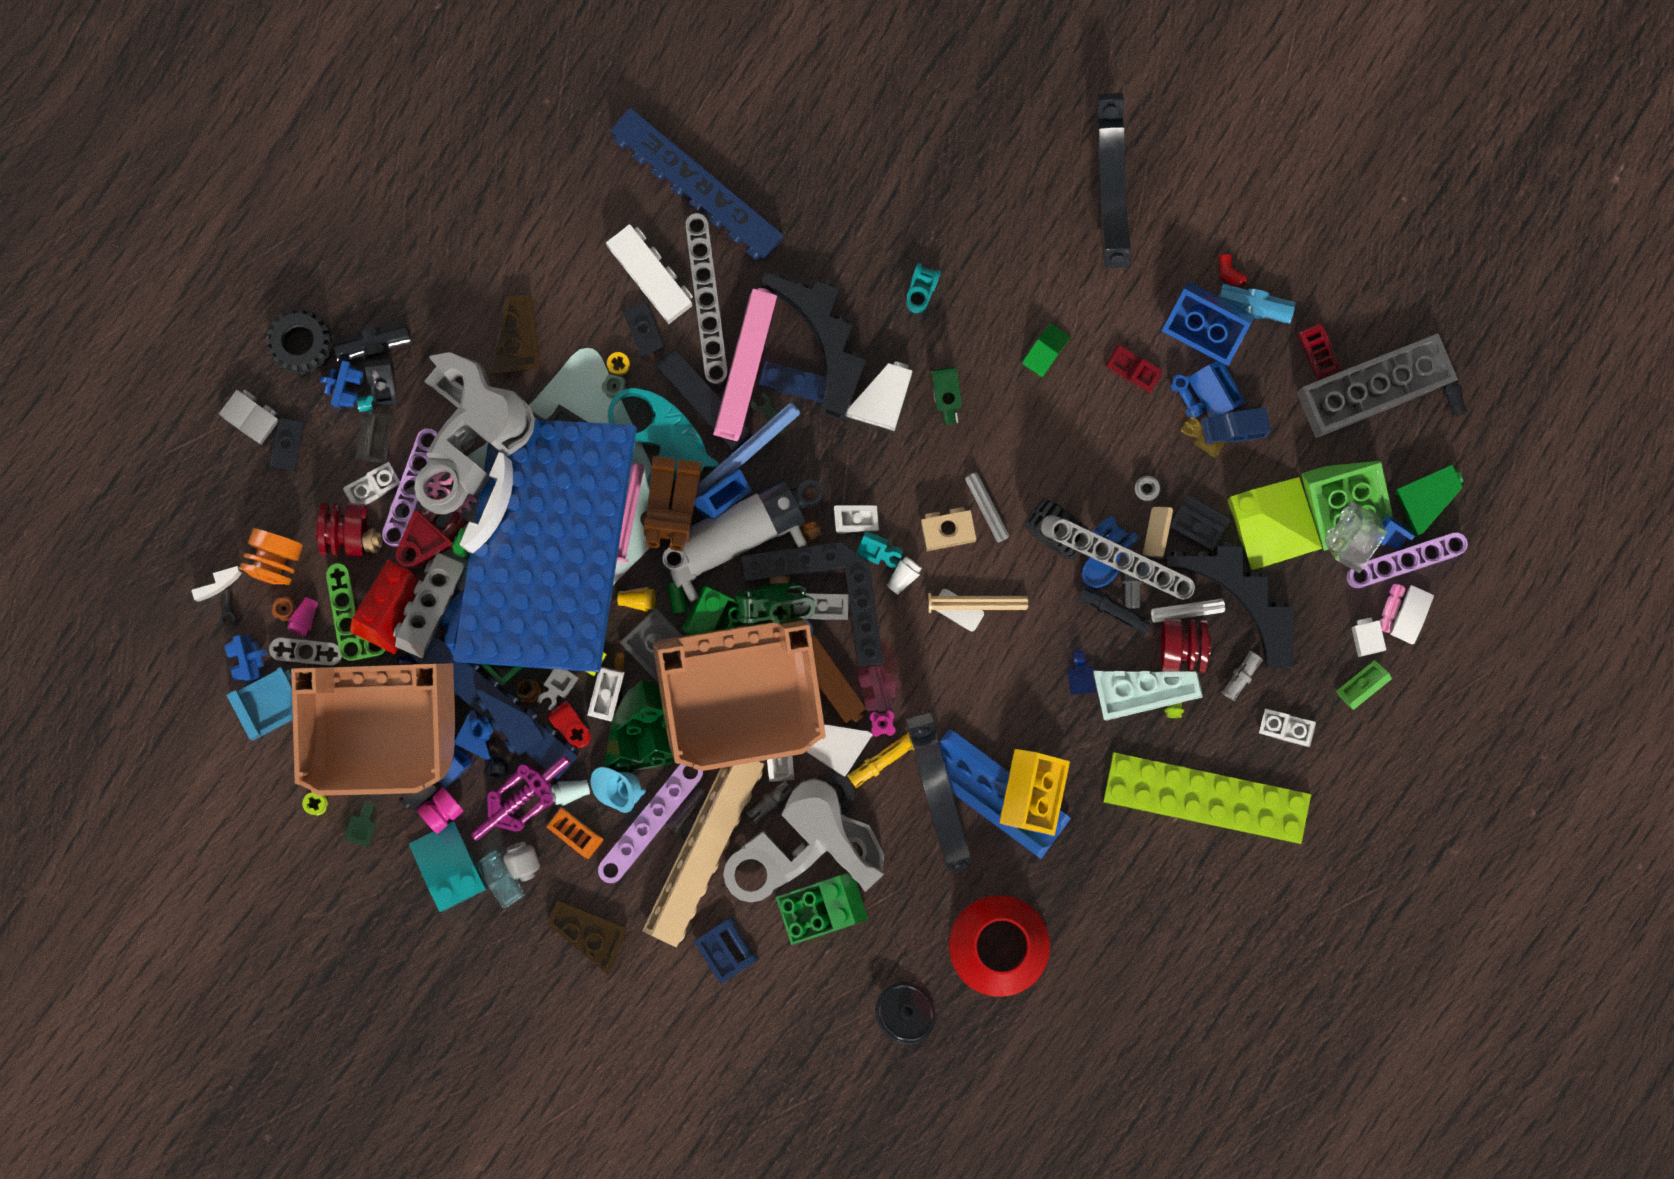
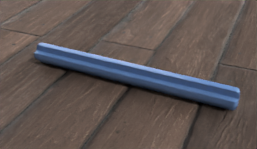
(749, 448)

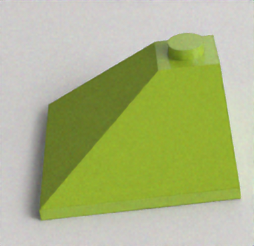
(1274, 523)

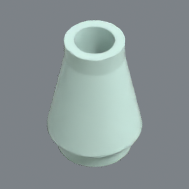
(569, 791)

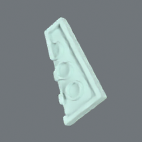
(1136, 692)

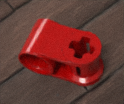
(567, 722)

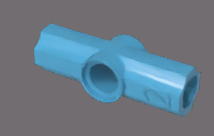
(1259, 303)

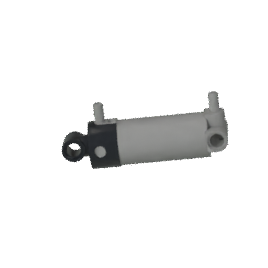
(740, 528)

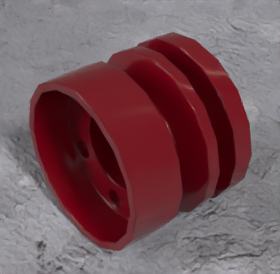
(341, 529)
(1184, 646)

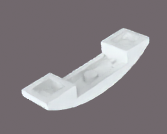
(479, 533)

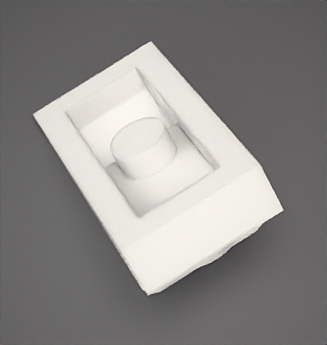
(856, 519)

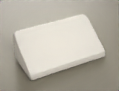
(605, 694)

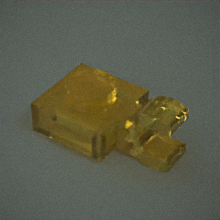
(1194, 429)

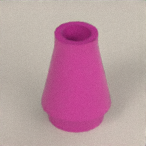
(303, 617)

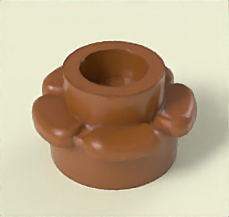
(277, 608)

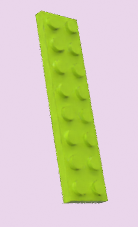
(1207, 798)

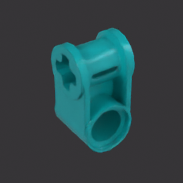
(922, 284)

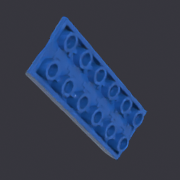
(983, 787)

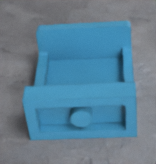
(264, 703)

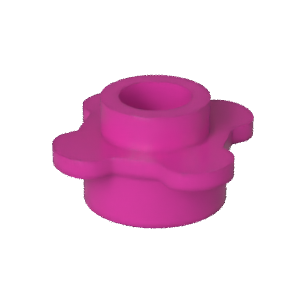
(887, 729)

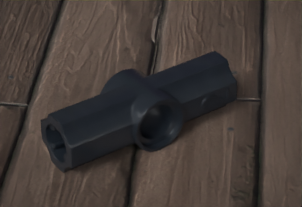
(372, 342)

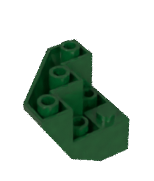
(639, 731)

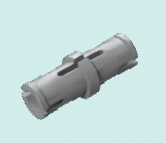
(1242, 675)

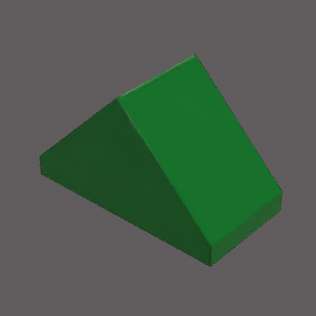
(1046, 350)

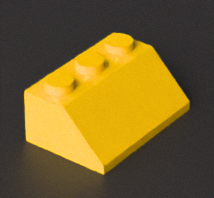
(1034, 792)

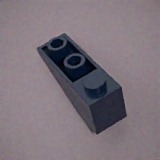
(518, 727)

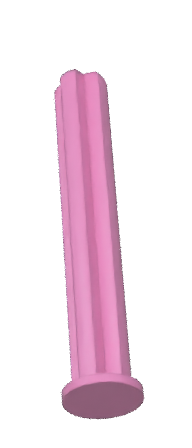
(634, 485)

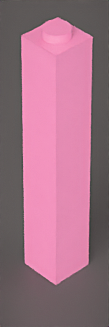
(745, 364)

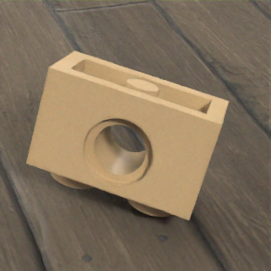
(936, 539)

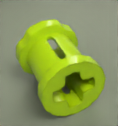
(307, 801)

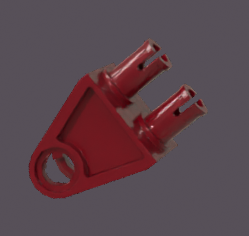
(427, 537)

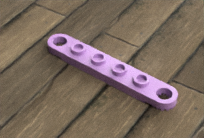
(649, 823)

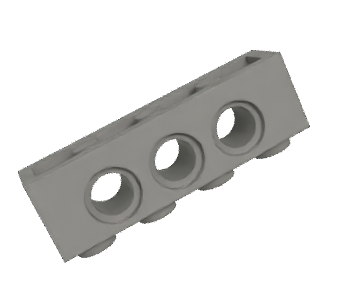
(418, 639)

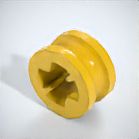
(610, 365)

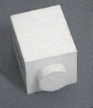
(1368, 637)

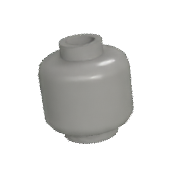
(521, 861)

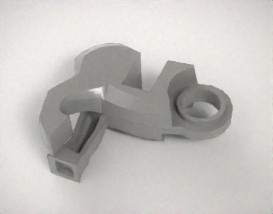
(483, 411)
(819, 819)

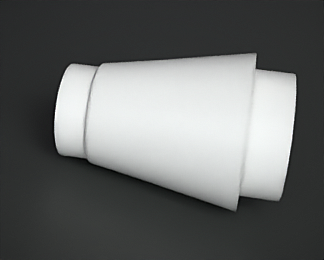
(904, 574)

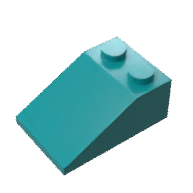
(447, 867)

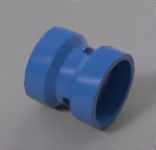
(1115, 535)

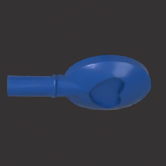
(1097, 574)

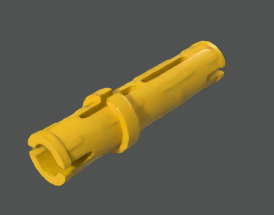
(877, 763)

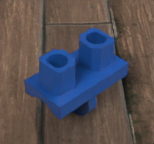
(346, 374)
(249, 658)

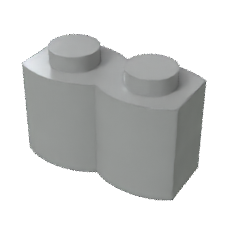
(249, 417)

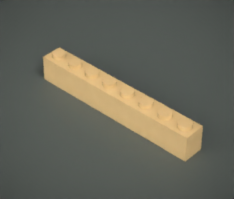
(702, 851)

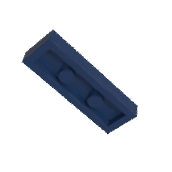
(793, 382)

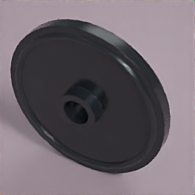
(905, 1013)

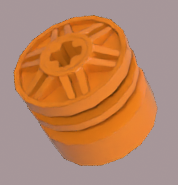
(271, 557)

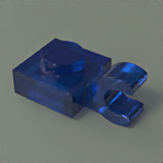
(1080, 679)

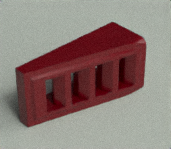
(1319, 329)

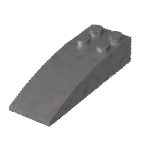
(1376, 385)

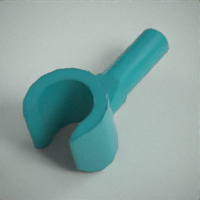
(365, 403)

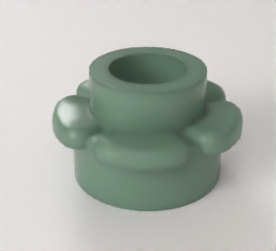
(612, 379)

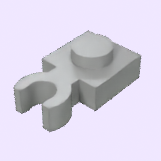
(559, 684)

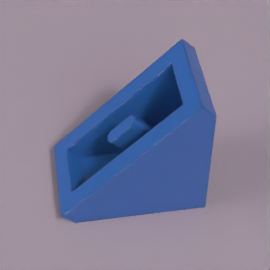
(469, 743)

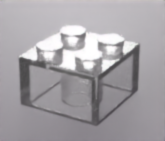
(1355, 536)

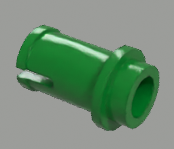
(677, 598)

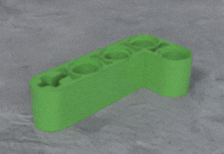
(342, 613)

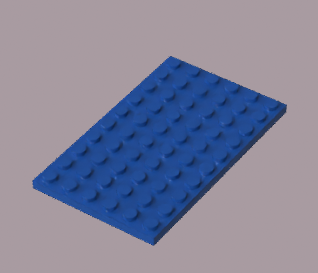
(549, 568)

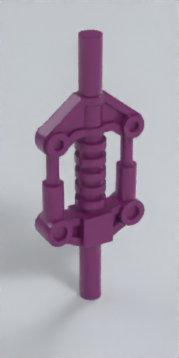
(538, 783)

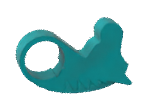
(668, 431)

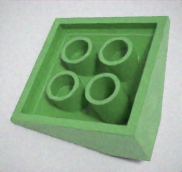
(1336, 486)

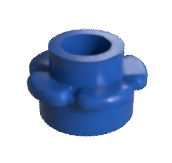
(481, 728)

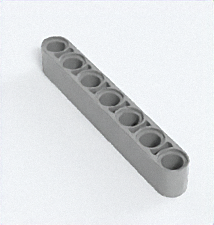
(706, 287)
(1108, 553)

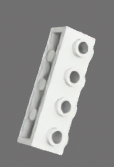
(649, 273)

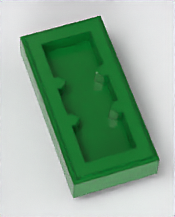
(459, 550)

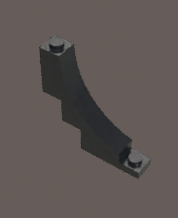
(1111, 181)
(938, 792)

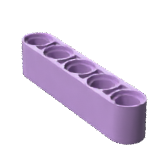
(401, 497)
(1418, 556)

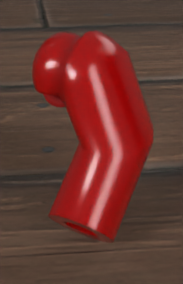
(1229, 274)

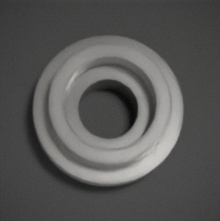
(1150, 481)

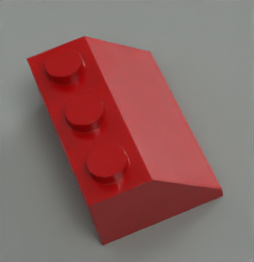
(385, 606)

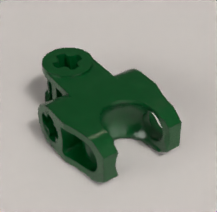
(773, 604)

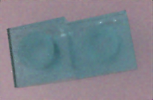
(499, 880)

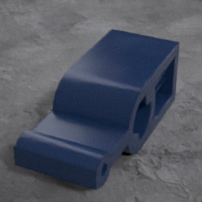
(1236, 426)

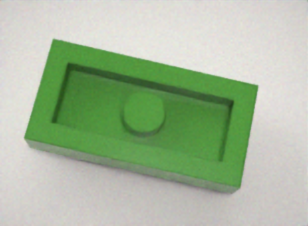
(1364, 685)

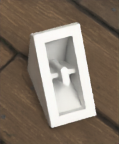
(780, 769)

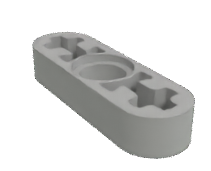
(286, 656)

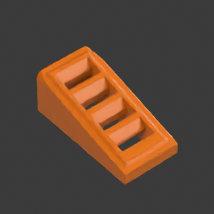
(590, 847)

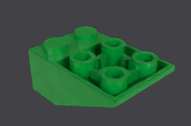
(713, 612)
(821, 908)

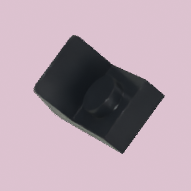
(381, 382)

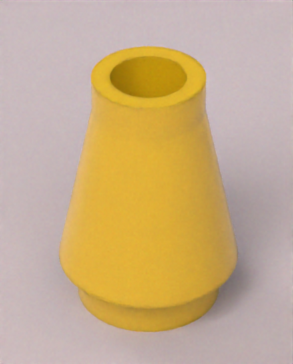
(638, 598)

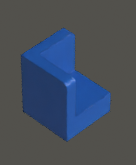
(1396, 533)

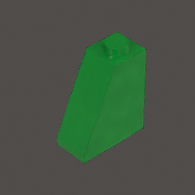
(1428, 497)

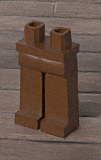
(673, 522)

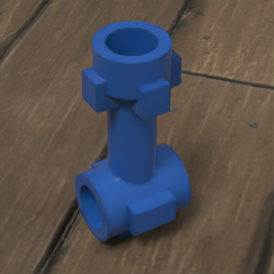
(1180, 385)

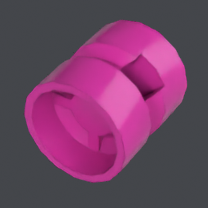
(439, 810)

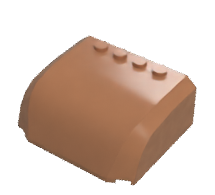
(740, 694)
(372, 728)

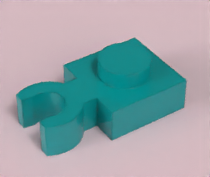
(875, 548)

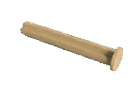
(977, 602)

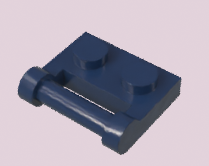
(718, 954)

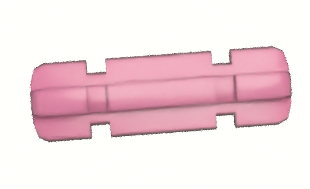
(1391, 607)

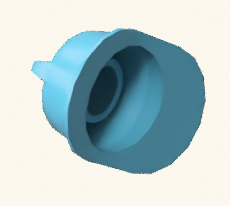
(616, 788)

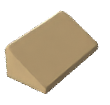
(1157, 532)

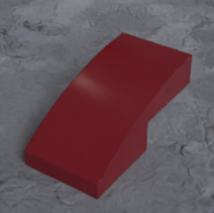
(1133, 368)

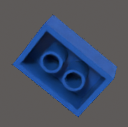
(1208, 323)

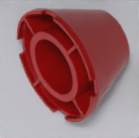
(964, 945)

